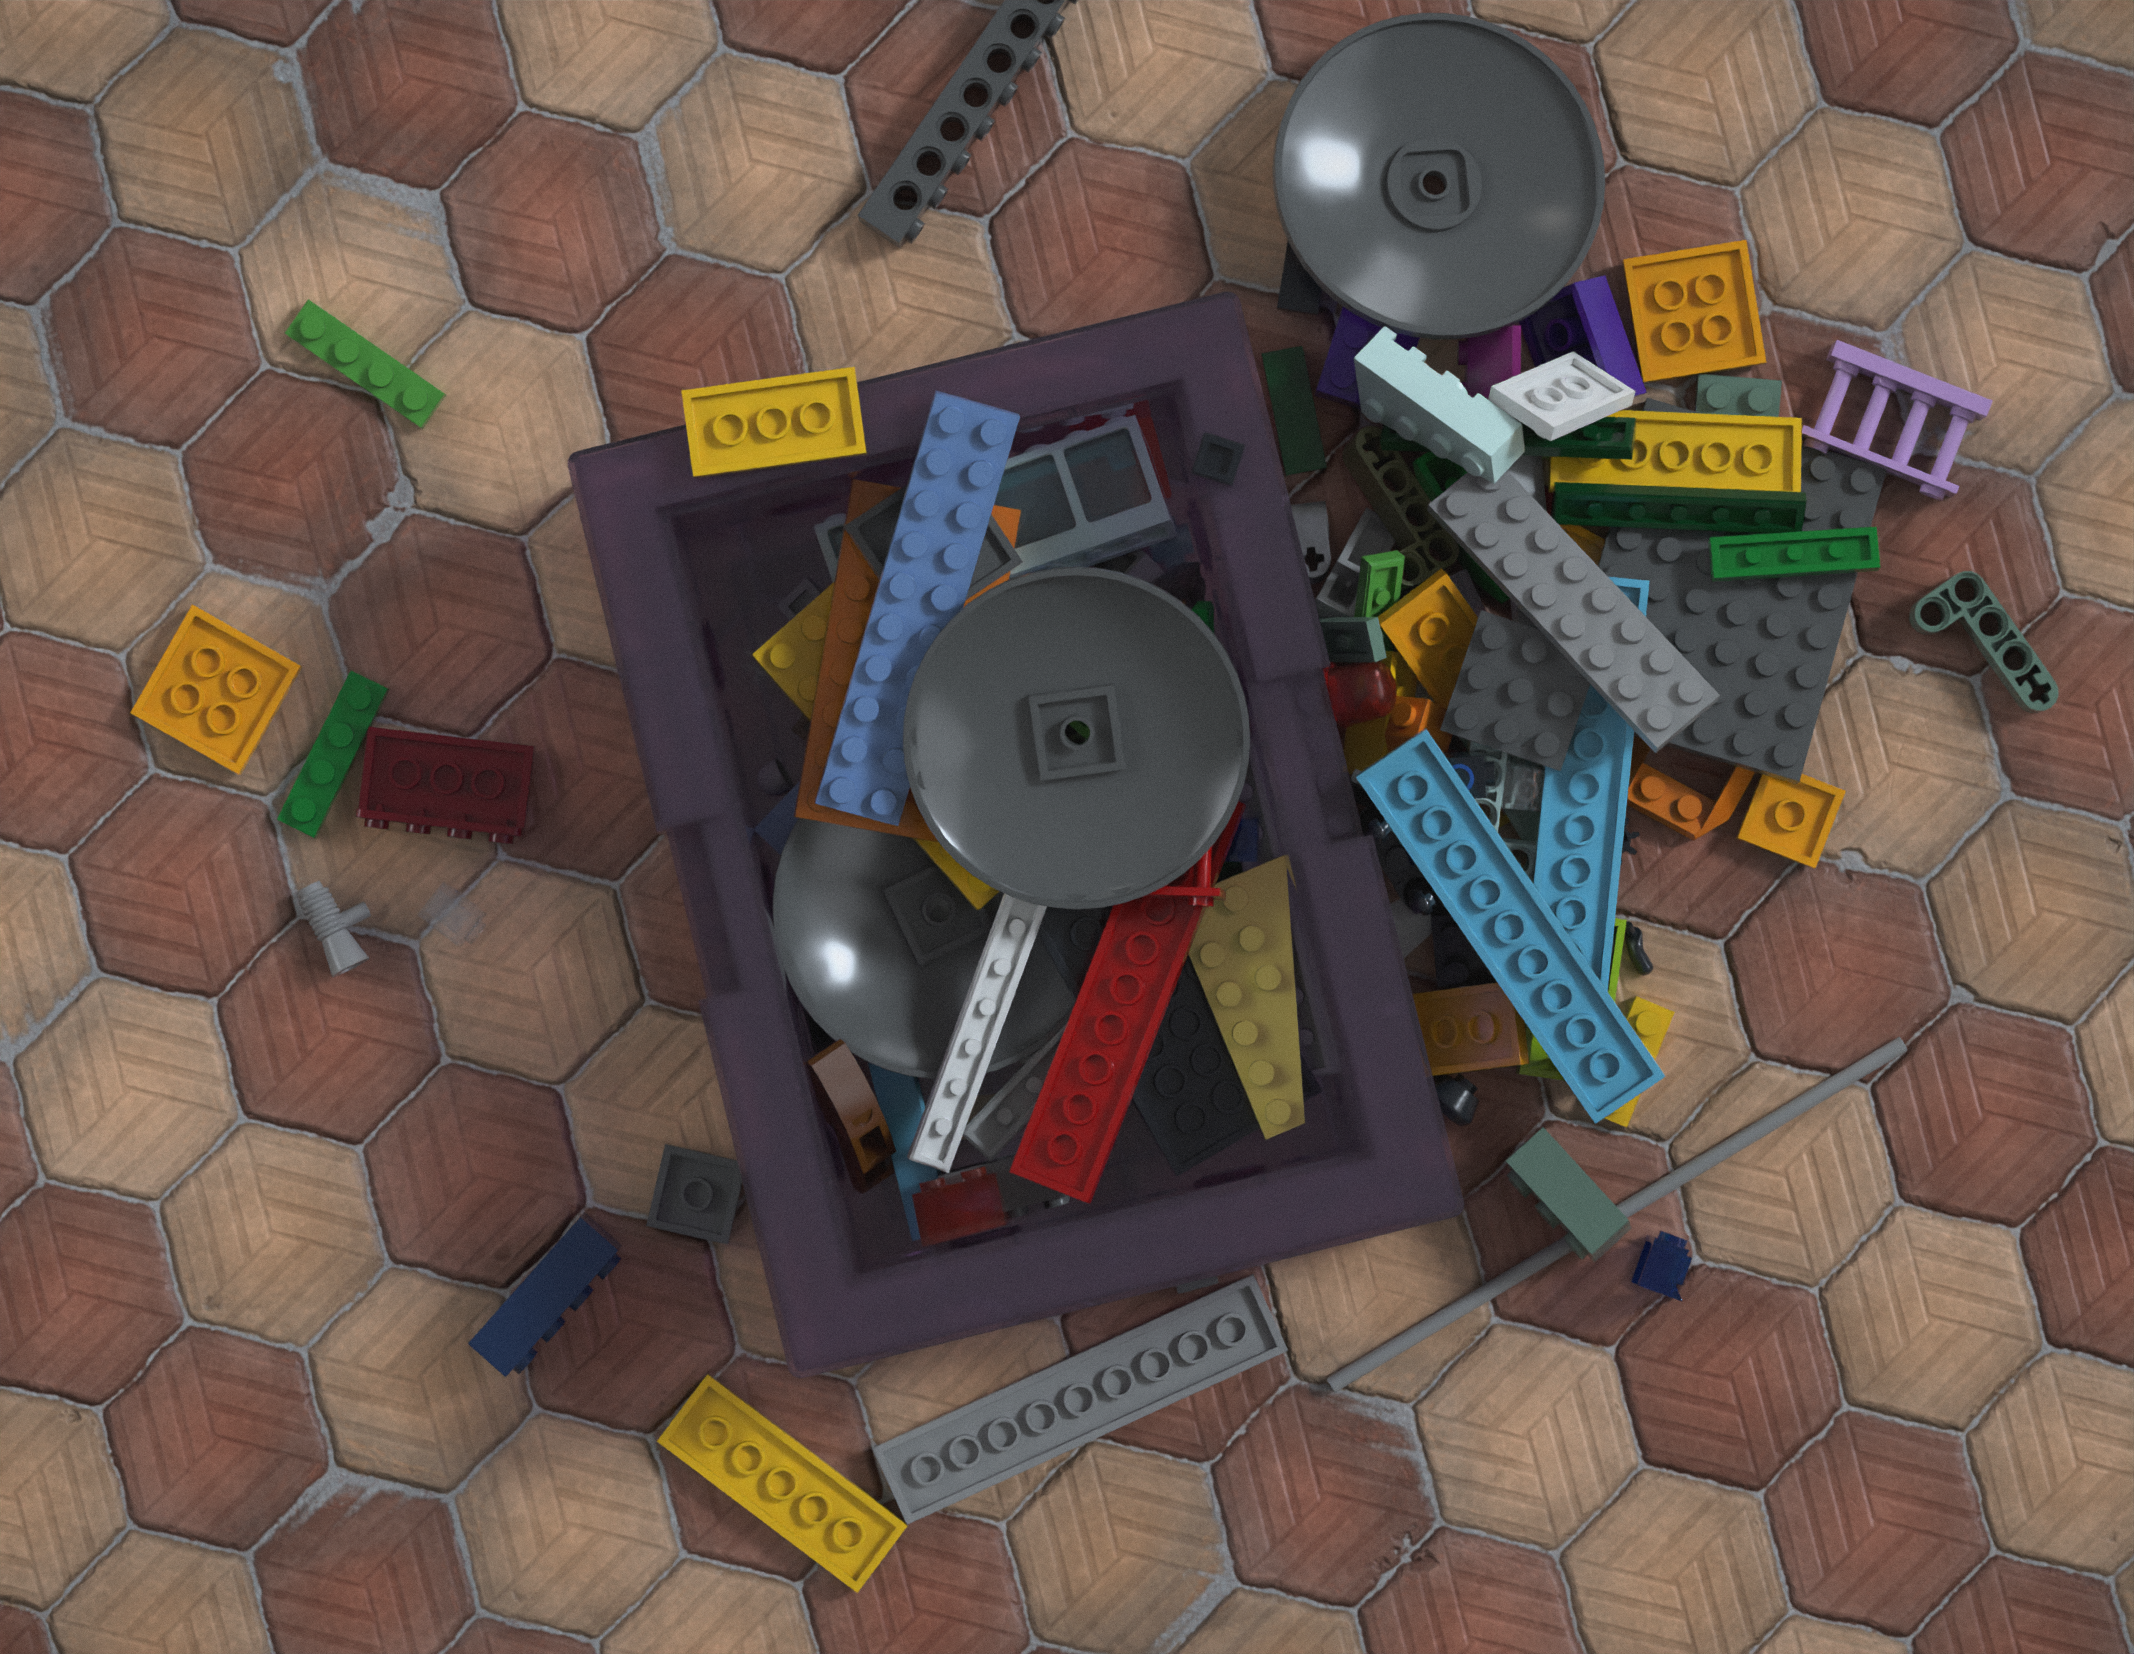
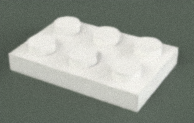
(1561, 396)

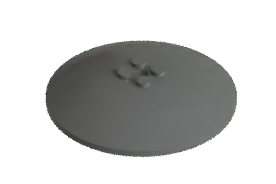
(1061, 815)
(879, 967)

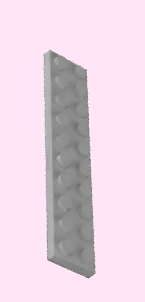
(1080, 1399)

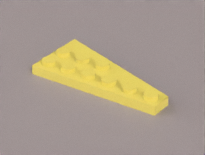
(1249, 982)

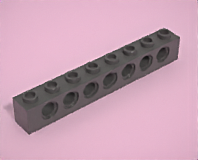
(905, 225)

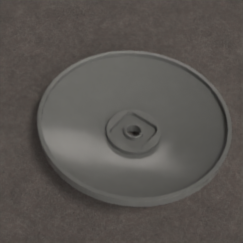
(1453, 105)

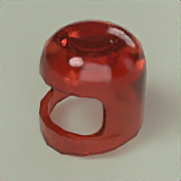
(1361, 692)

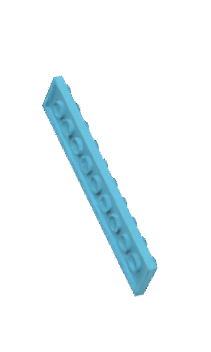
(1586, 821)
(1510, 925)

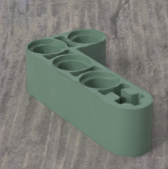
(1990, 646)

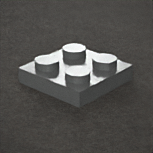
(696, 1194)

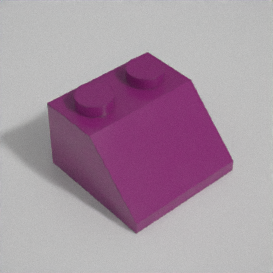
(1490, 359)

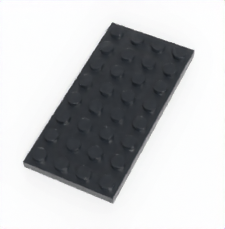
(1189, 1080)

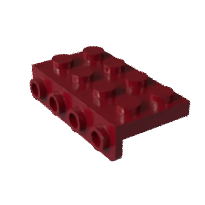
(445, 784)

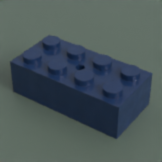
(545, 1294)

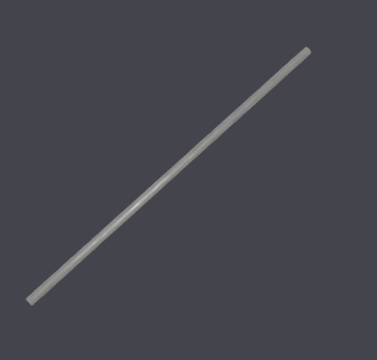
(1627, 1207)

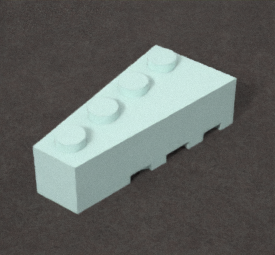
(1435, 409)

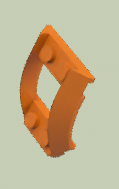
(1677, 804)

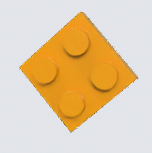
(1791, 817)

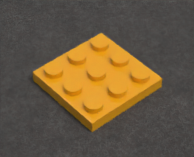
(1694, 311)
(216, 689)

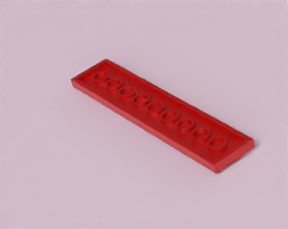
(1111, 1035)

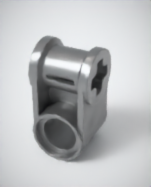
(1313, 533)

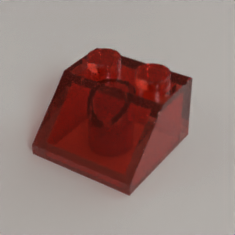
(959, 1207)

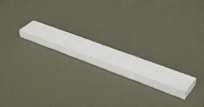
(976, 1033)

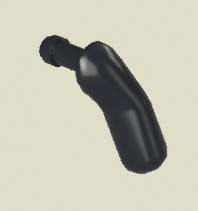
(1635, 949)

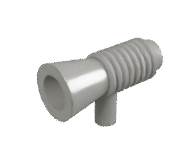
(331, 927)

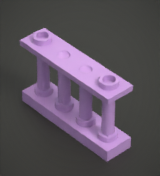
(1925, 393)

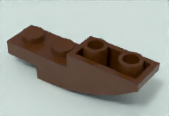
(854, 1115)

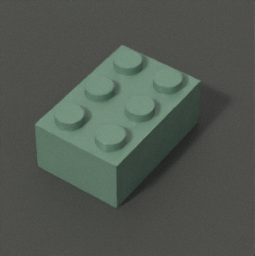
(1566, 1196)

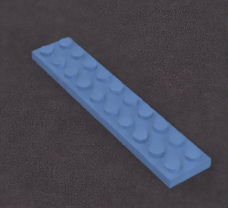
(916, 596)

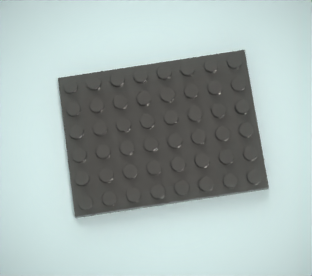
(1752, 639)

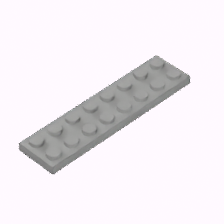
(1575, 605)

